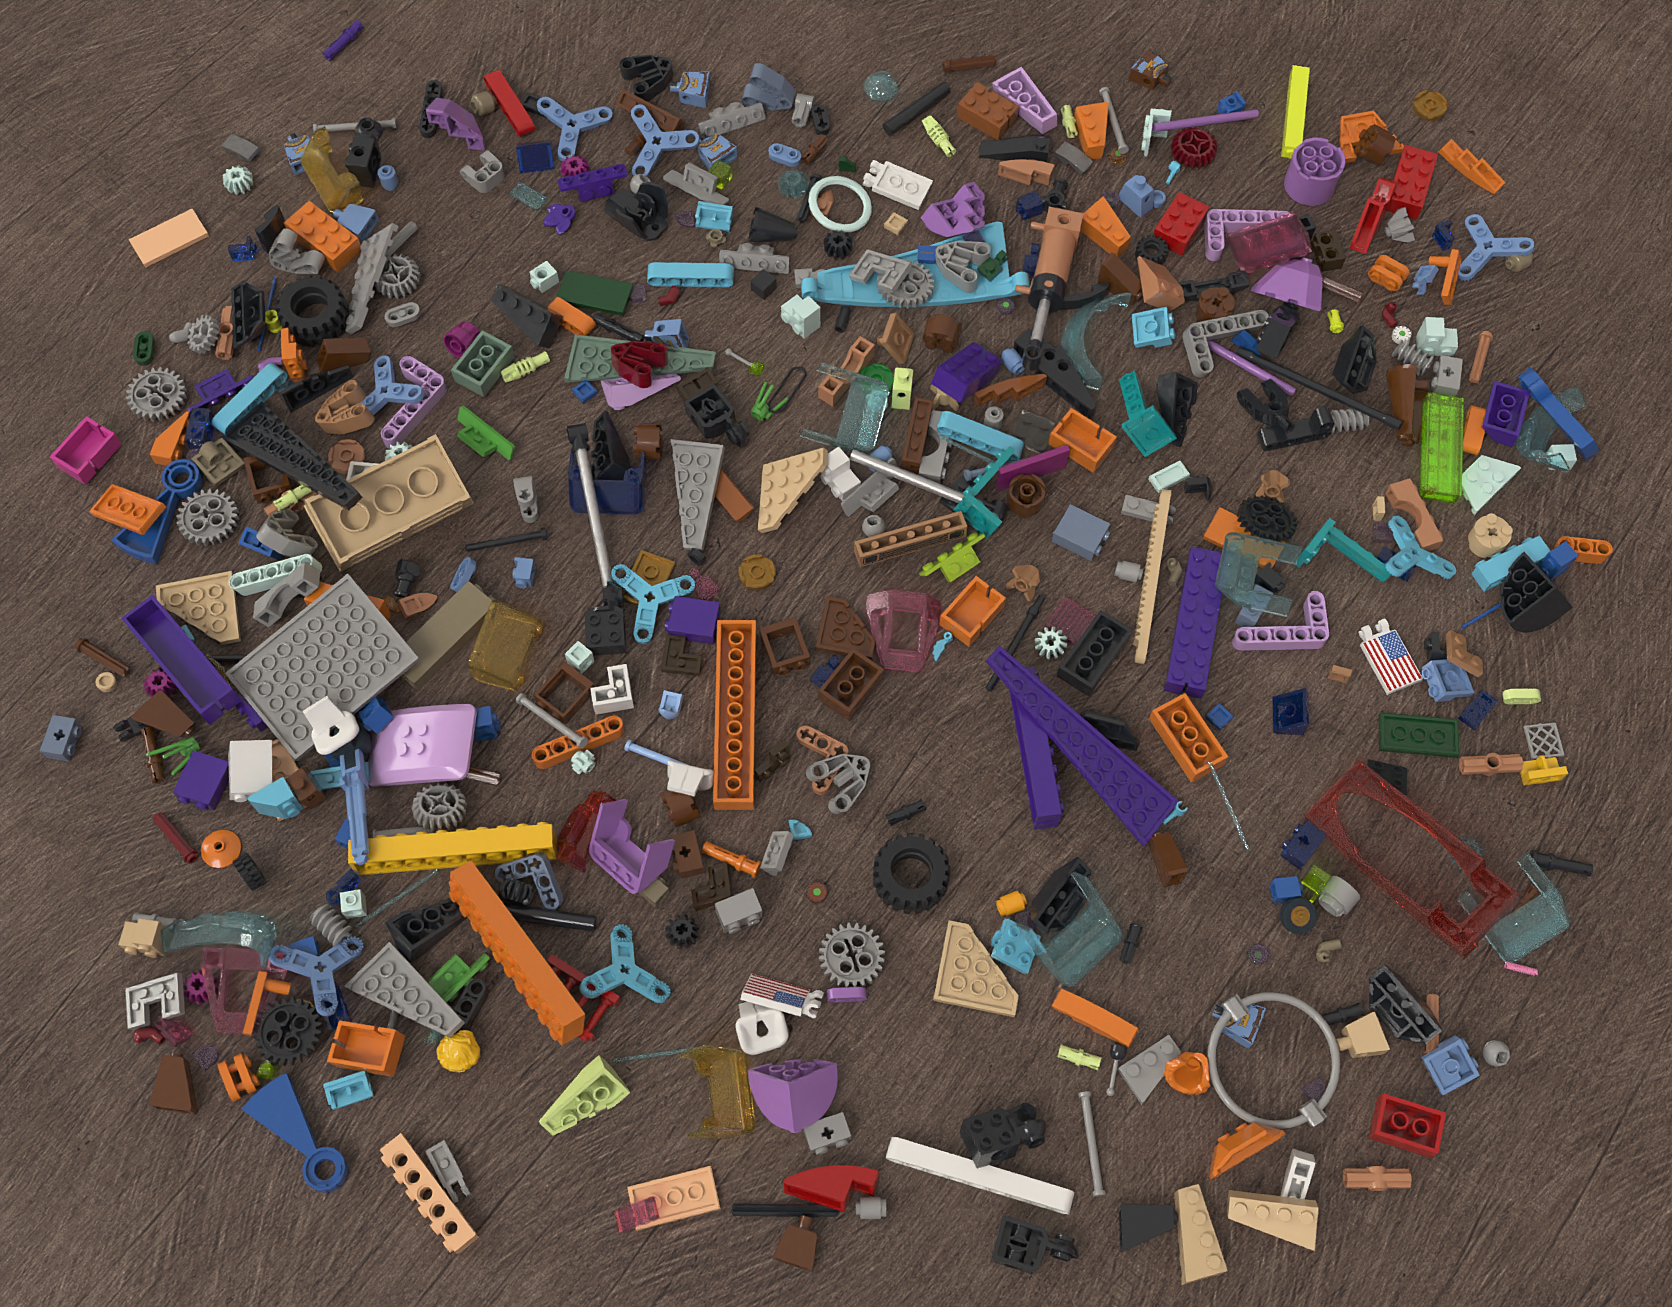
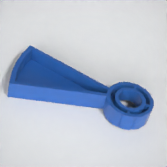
(1568, 425)
(150, 545)
(282, 1113)

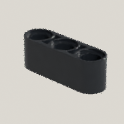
(475, 1000)

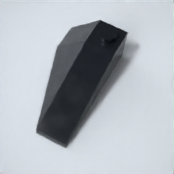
(1016, 148)
(308, 388)
(1176, 397)
(609, 454)
(423, 928)

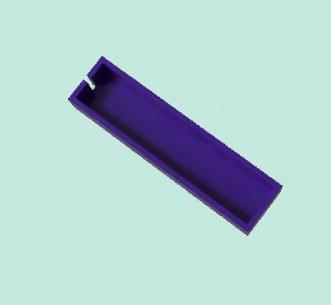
(1195, 624)
(181, 659)
(1037, 767)

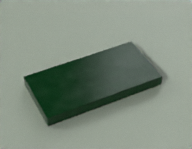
(595, 292)
(1418, 735)

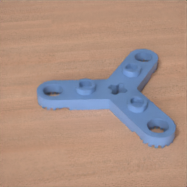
(582, 121)
(669, 140)
(1500, 247)
(395, 391)
(330, 961)

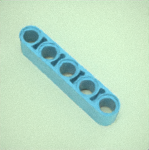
(690, 274)
(257, 390)
(978, 435)

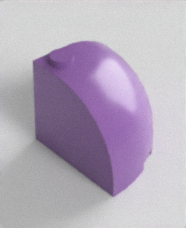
(794, 1092)

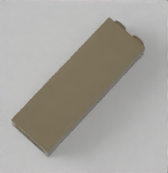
(447, 633)

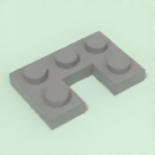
(892, 268)
(164, 989)

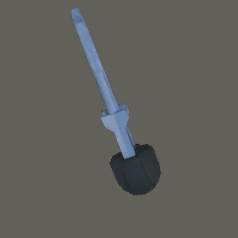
(354, 783)

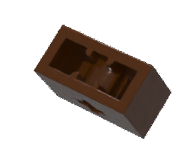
(692, 864)

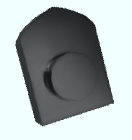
(1199, 484)
(1432, 646)
(1022, 1113)

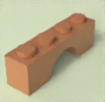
(858, 358)
(1405, 496)

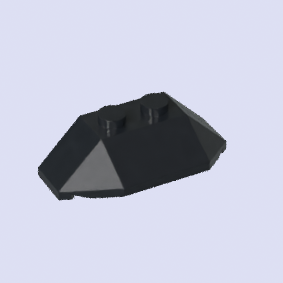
(247, 313)
(1356, 361)
(1112, 728)
(1059, 898)
(1401, 1007)

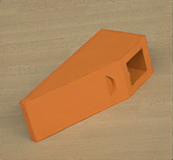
(171, 442)

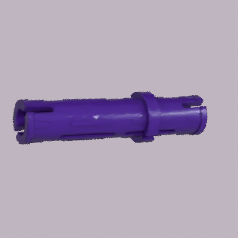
(347, 36)

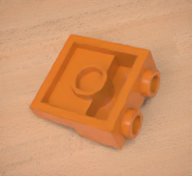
(292, 355)

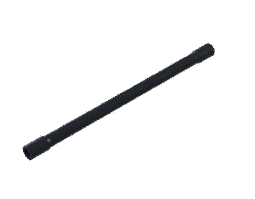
(1386, 419)

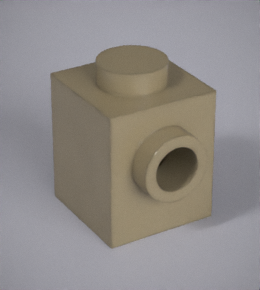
(656, 892)

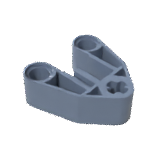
(768, 89)

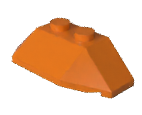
(1241, 1145)

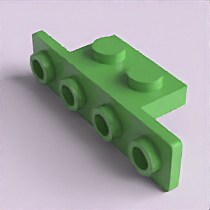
(481, 436)
(455, 975)

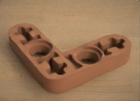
(828, 752)

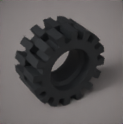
(1154, 243)
(249, 871)

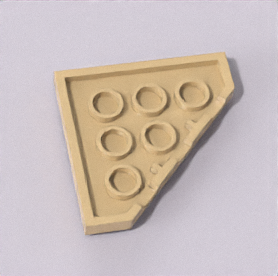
(784, 483)
(205, 604)
(970, 976)

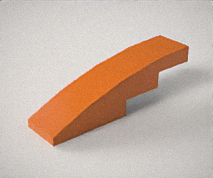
(1476, 170)
(1095, 1017)

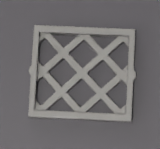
(1535, 735)

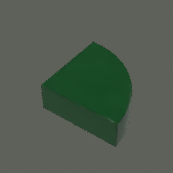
(846, 165)

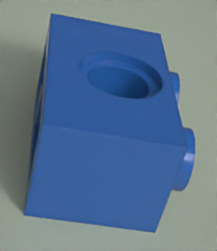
(1558, 561)

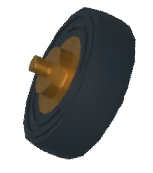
(1298, 915)

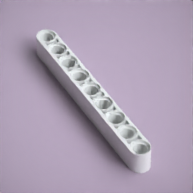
(985, 1178)

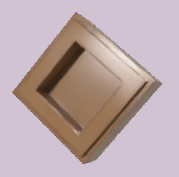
(1339, 674)

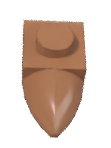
(825, 203)
(416, 604)

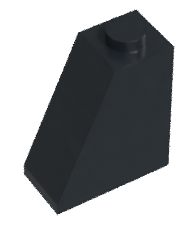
(1144, 1223)

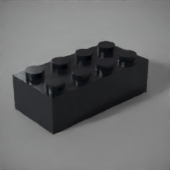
(1094, 653)

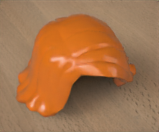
(1188, 1073)

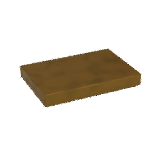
(653, 570)

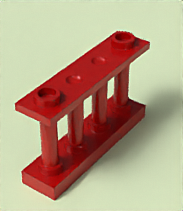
(576, 977)

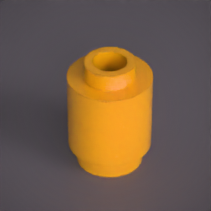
(1011, 903)

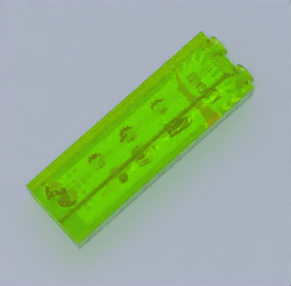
(1441, 448)

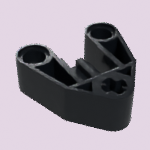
(654, 71)

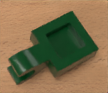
(991, 267)

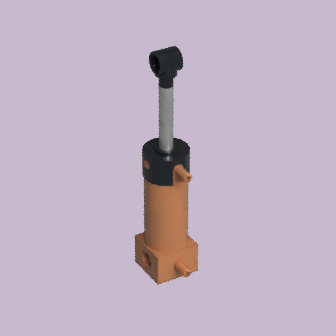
(1051, 274)

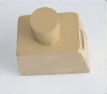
(1363, 1037)

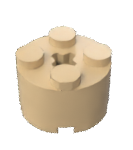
(1489, 536)

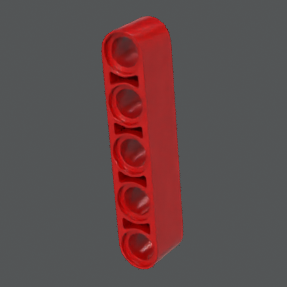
(509, 103)

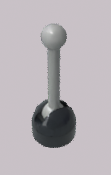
(1117, 1053)

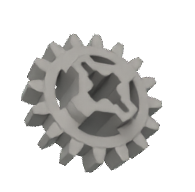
(203, 334)

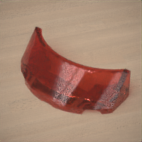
(578, 831)

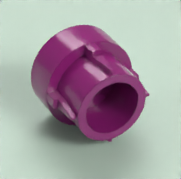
(460, 338)

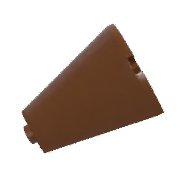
(1406, 400)

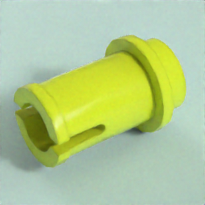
(1335, 321)

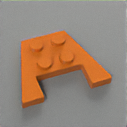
(1352, 126)

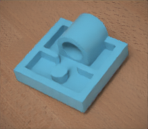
(1012, 947)

